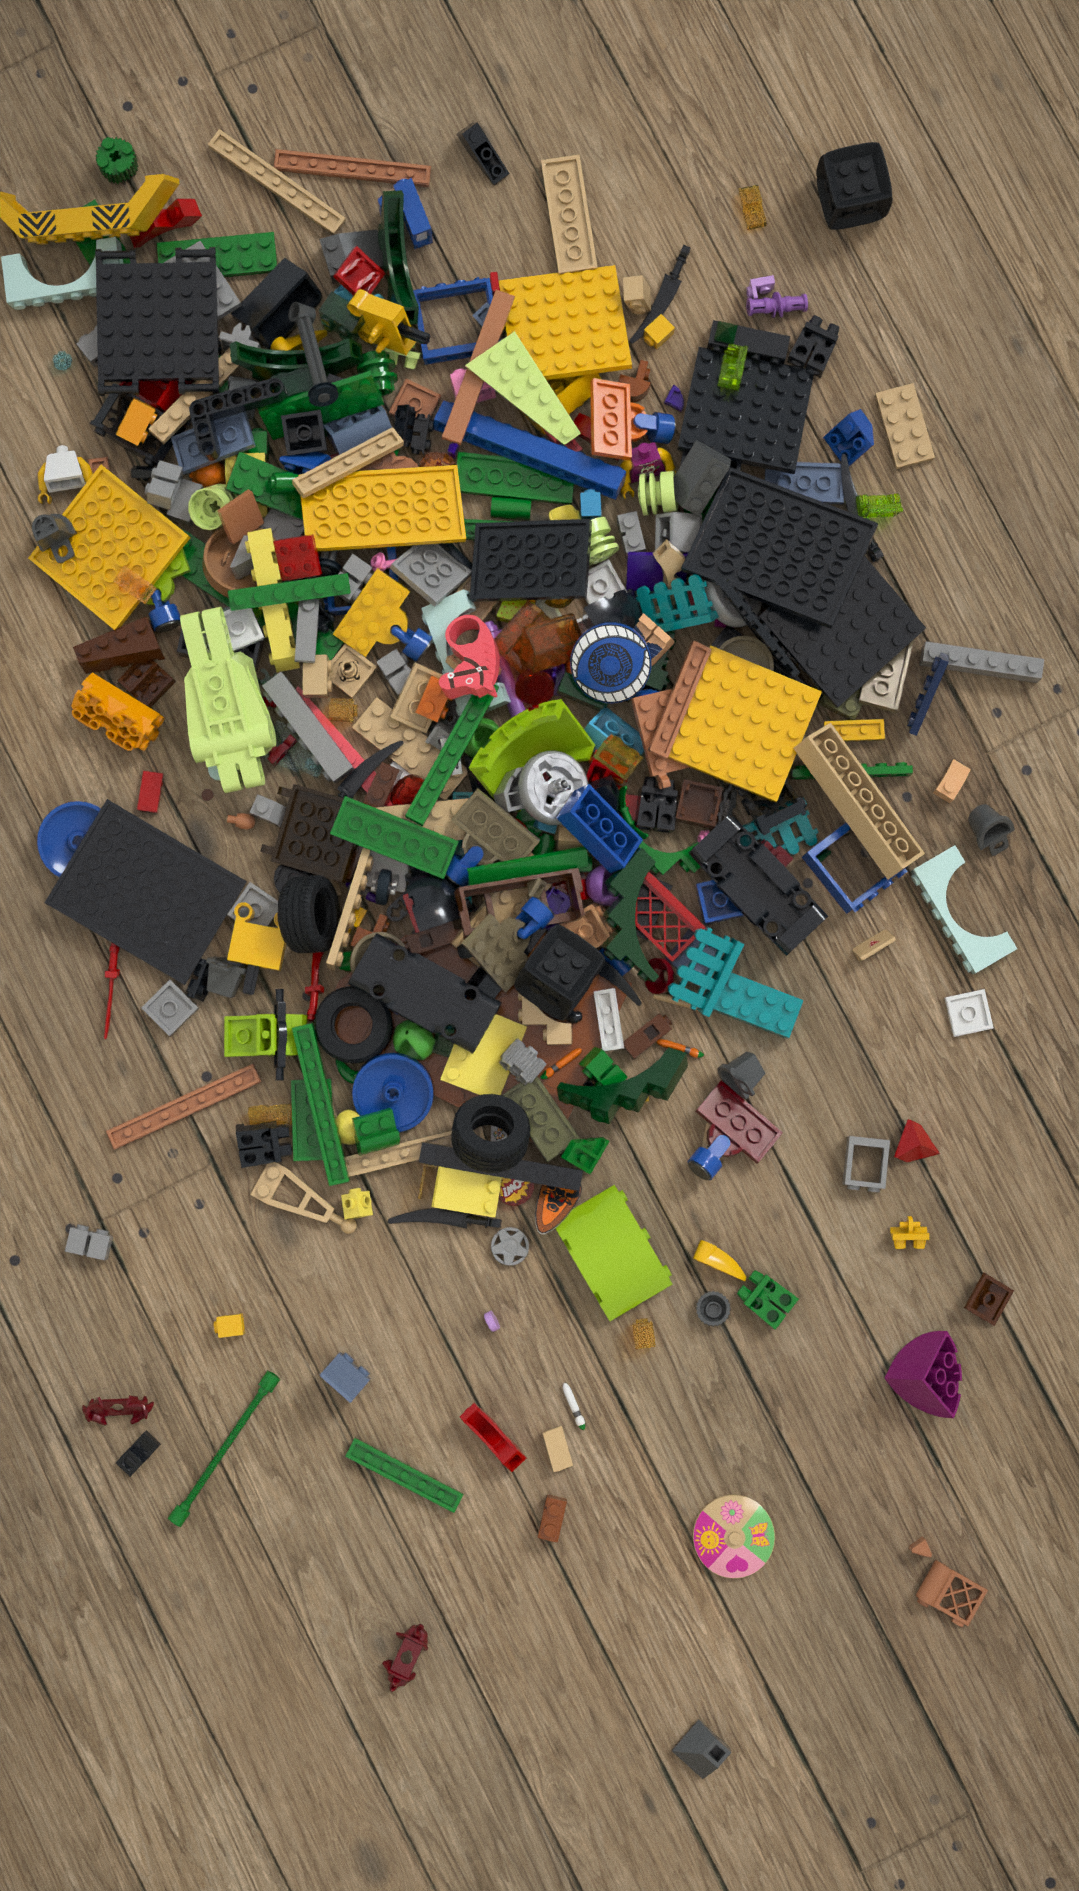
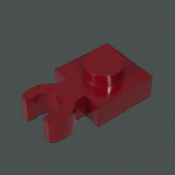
(276, 754)

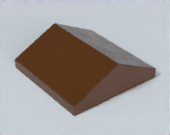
(988, 1299)

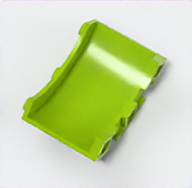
(527, 734)
(613, 1253)

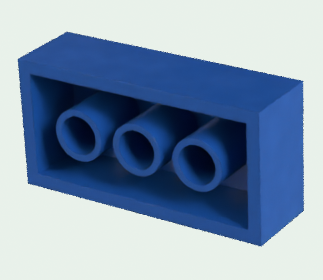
(599, 828)
(714, 904)

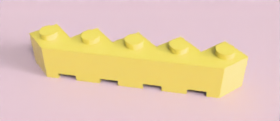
(277, 617)

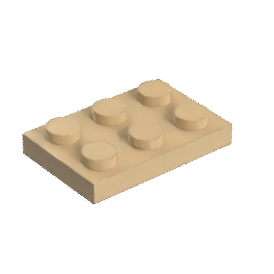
(410, 697)

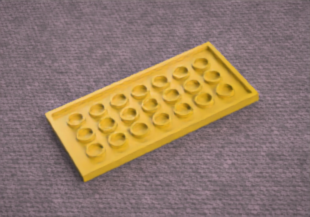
(386, 509)

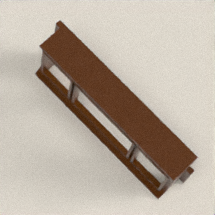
(573, 884)

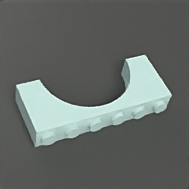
(24, 290)
(438, 620)
(975, 950)

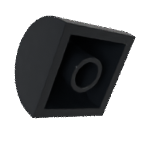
(304, 433)

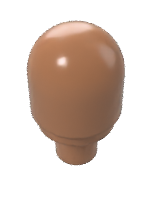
(242, 821)

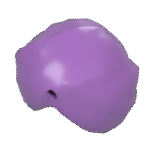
(596, 888)

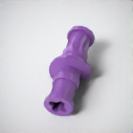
(776, 304)

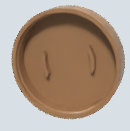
(217, 562)

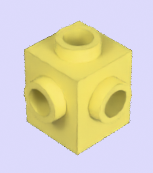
(356, 1204)

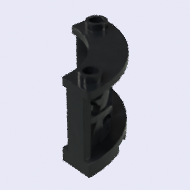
(123, 404)
(769, 818)

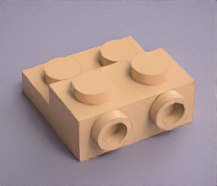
(591, 926)

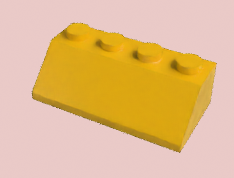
(571, 393)

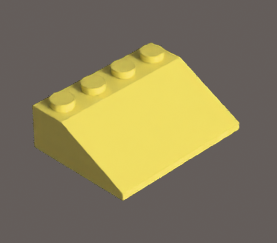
(481, 1070)

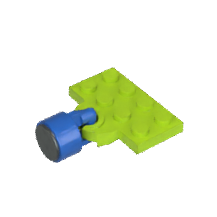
(166, 615)

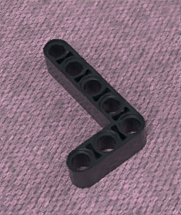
(230, 408)

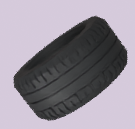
(308, 914)

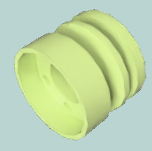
(657, 493)
(206, 502)
(601, 546)

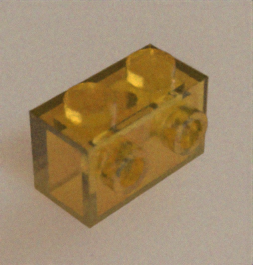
(618, 757)

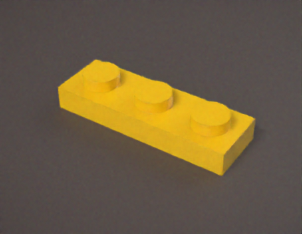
(859, 729)

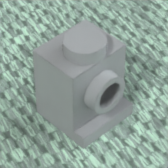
(439, 731)

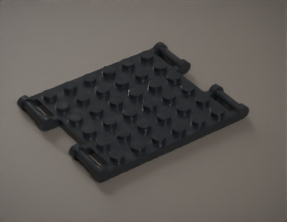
(157, 321)

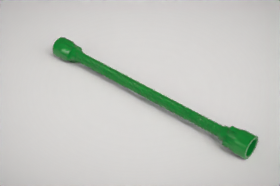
(181, 1512)

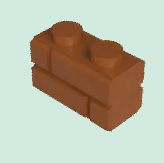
(552, 1518)

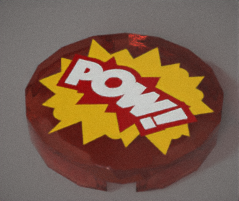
(515, 1191)

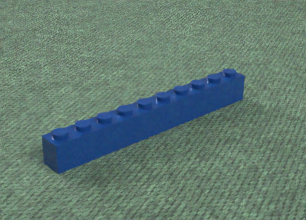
(538, 453)

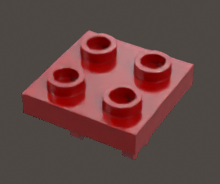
(358, 272)
(297, 557)

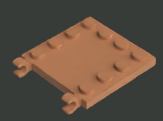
(648, 713)

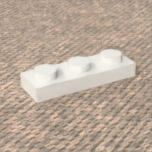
(608, 1019)

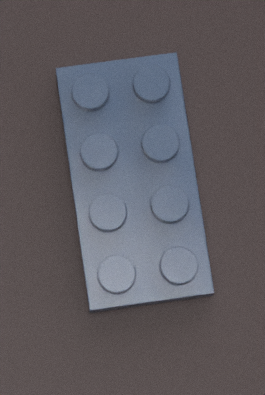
(233, 437)
(813, 480)

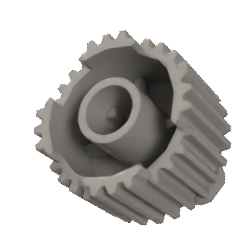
(522, 1062)

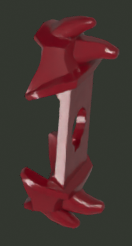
(133, 1406)
(414, 1640)

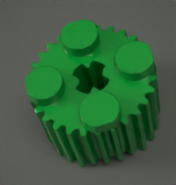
(121, 152)

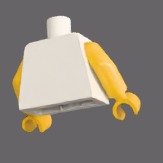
(62, 472)

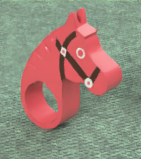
(479, 660)

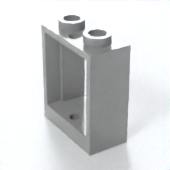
(870, 1142)

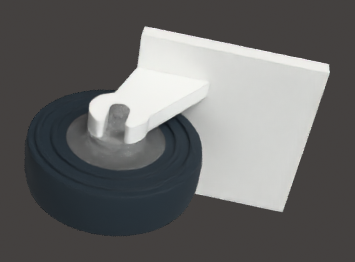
(386, 877)

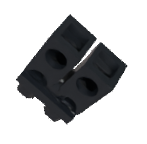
(815, 339)
(656, 807)
(261, 1143)

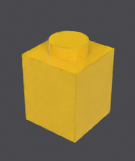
(658, 332)
(229, 1325)

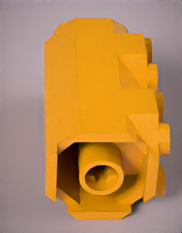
(124, 717)

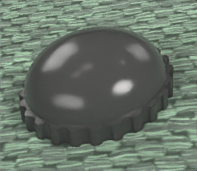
(713, 1308)

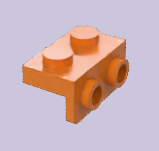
(433, 701)

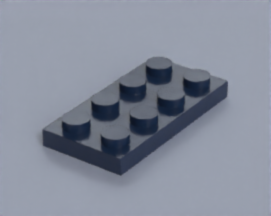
(930, 686)

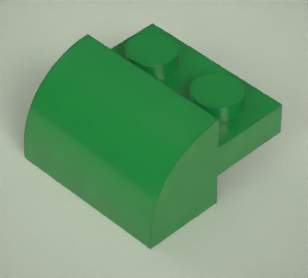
(375, 1131)

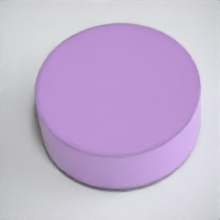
(491, 1321)

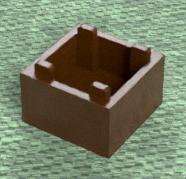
(698, 804)

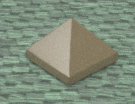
(536, 887)

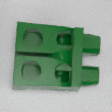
(761, 1296)

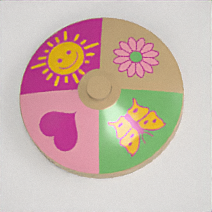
(733, 1536)

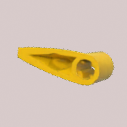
(294, 342)
(718, 1259)

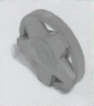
(510, 1246)

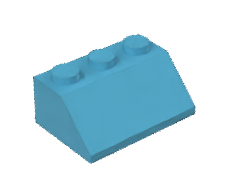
(609, 723)

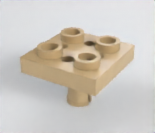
(349, 670)

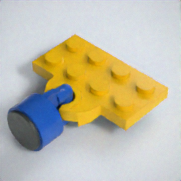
(379, 618)

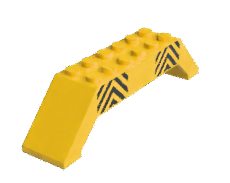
(92, 220)

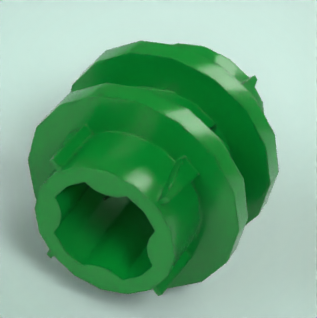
(380, 367)

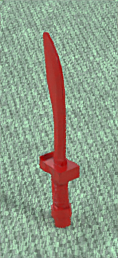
(111, 973)
(315, 988)

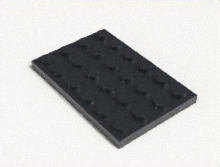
(531, 560)

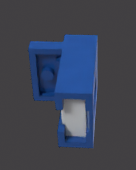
(413, 214)

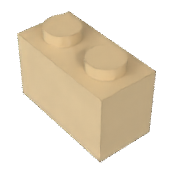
(637, 294)
(316, 677)

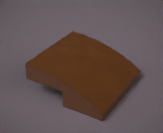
(146, 682)

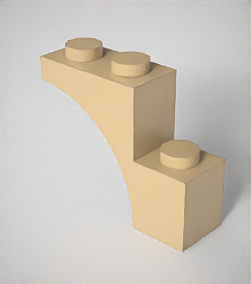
(671, 562)
(556, 1032)

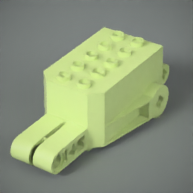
(224, 703)

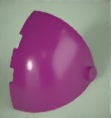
(928, 1374)

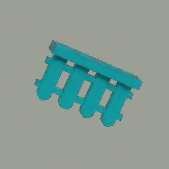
(684, 608)
(786, 833)
(722, 968)

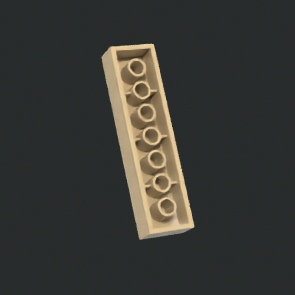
(859, 800)

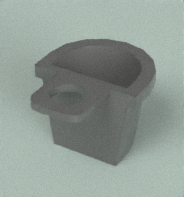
(53, 532)
(990, 828)
(224, 976)
(742, 1074)

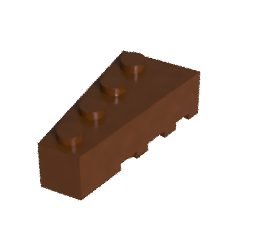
(120, 647)

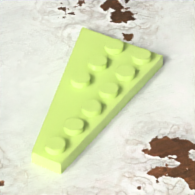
(518, 379)

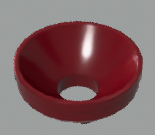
(660, 986)

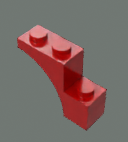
(178, 215)
(493, 1437)

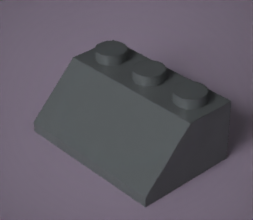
(699, 477)

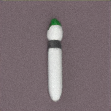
(574, 1406)

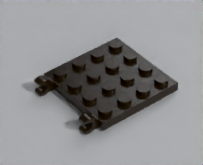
(306, 836)

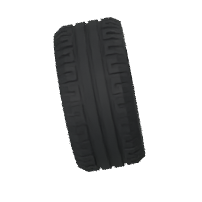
(328, 1038)
(484, 1154)

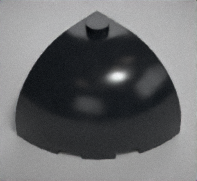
(620, 609)
(433, 899)

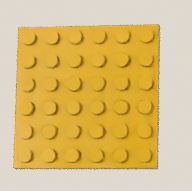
(570, 321)
(112, 531)
(744, 724)

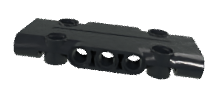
(758, 884)
(424, 993)

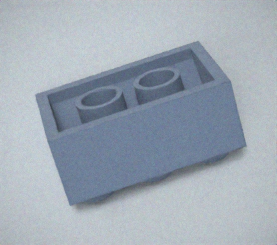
(356, 428)

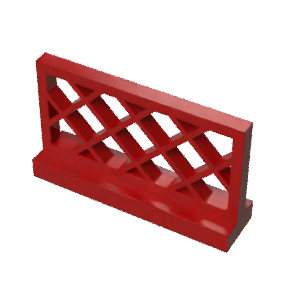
(676, 906)

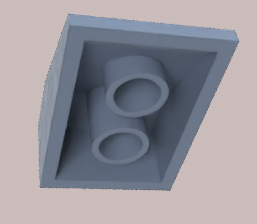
(345, 1376)

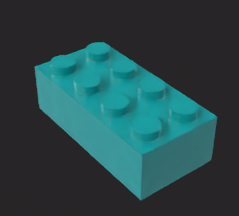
(758, 1005)

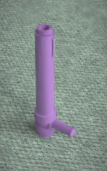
(516, 705)

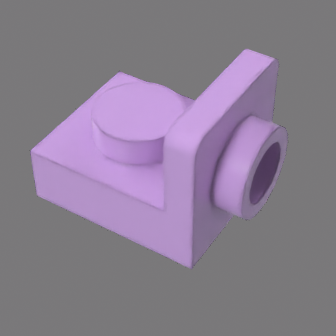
(762, 285)

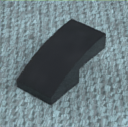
(138, 1453)

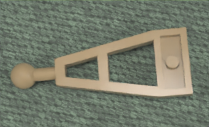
(269, 1183)

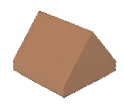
(920, 1547)

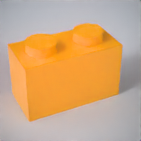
(136, 421)

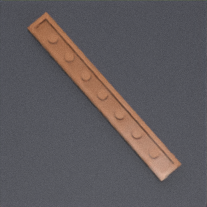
(351, 167)
(471, 383)
(183, 1106)

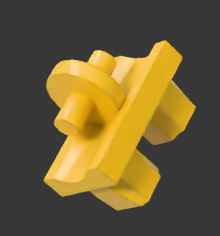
(909, 1231)

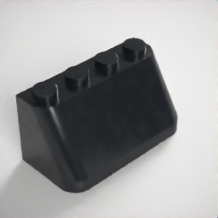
(269, 303)

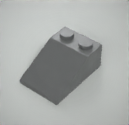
(338, 246)

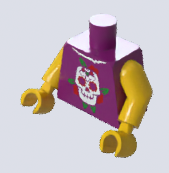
(645, 460)

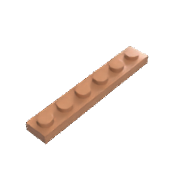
(679, 700)

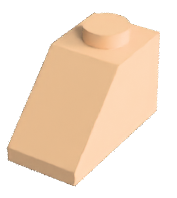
(952, 781)

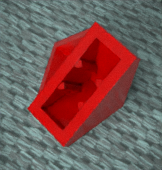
(914, 1143)

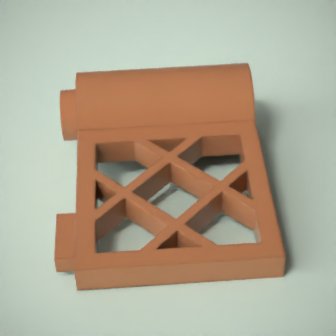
(935, 1588)

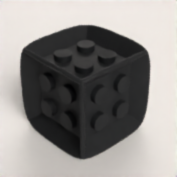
(854, 185)
(559, 972)

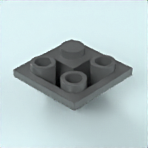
(702, 1749)

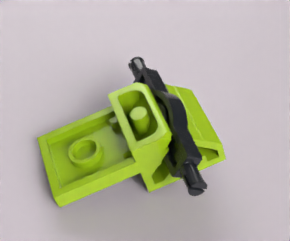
(264, 1035)

